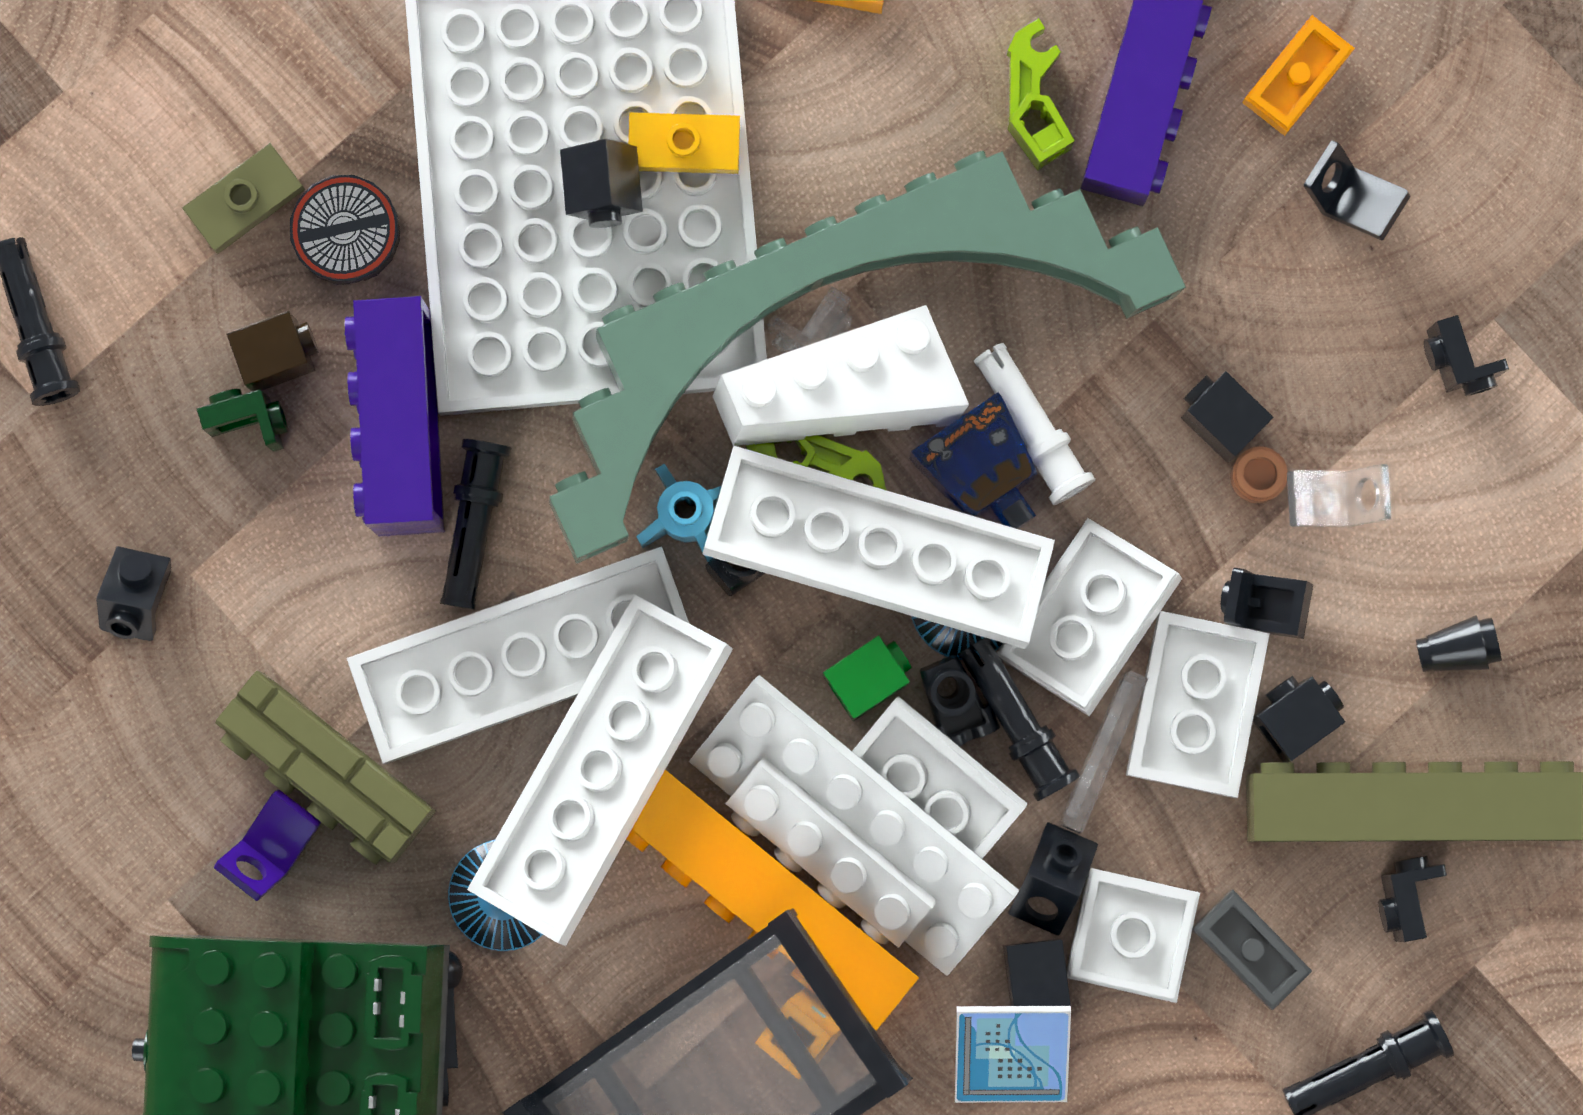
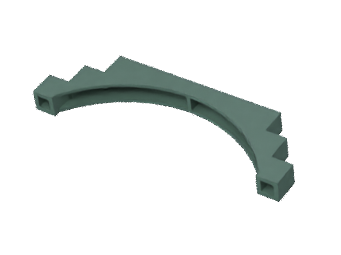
(958, 218)

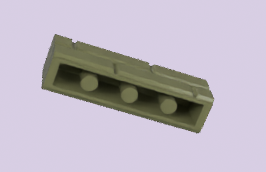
(324, 767)

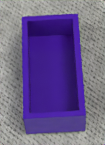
(396, 417)

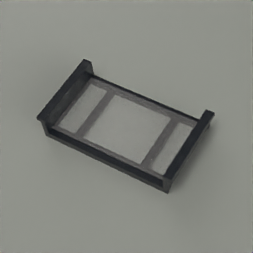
(742, 1038)

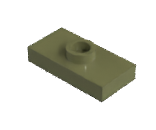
(243, 198)

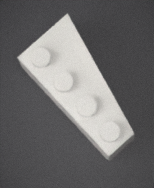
(856, 381)

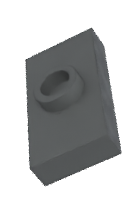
(1251, 949)

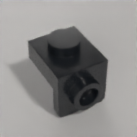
(1450, 354)
(132, 593)
(1266, 603)
(1401, 908)

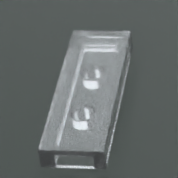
(1103, 752)

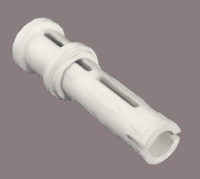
(1045, 444)

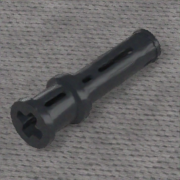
(39, 345)
(476, 499)
(1030, 741)
(1390, 1057)

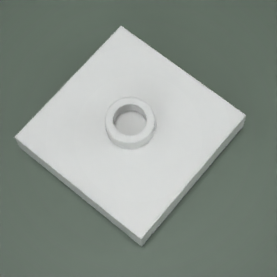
(1132, 935)

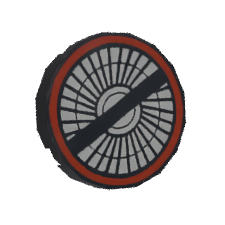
(344, 229)

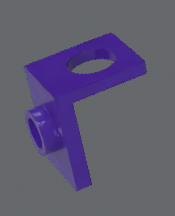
(270, 845)

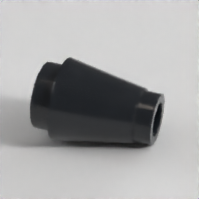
(1462, 646)

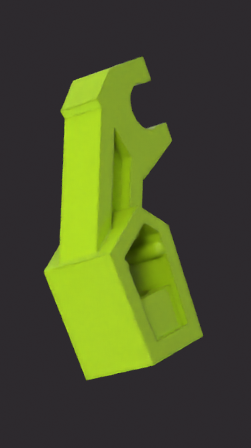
(1025, 73)
(831, 458)

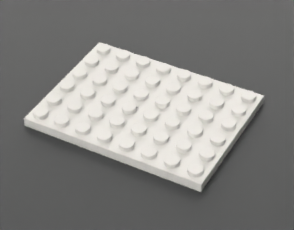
(506, 267)

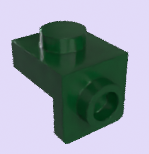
(233, 411)

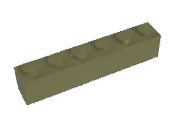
(1414, 805)

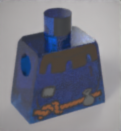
(980, 464)

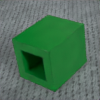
(868, 676)

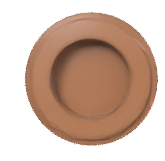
(1259, 475)

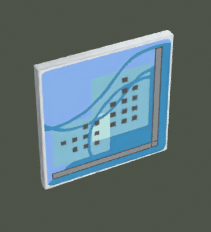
(1012, 1053)

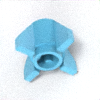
(683, 530)

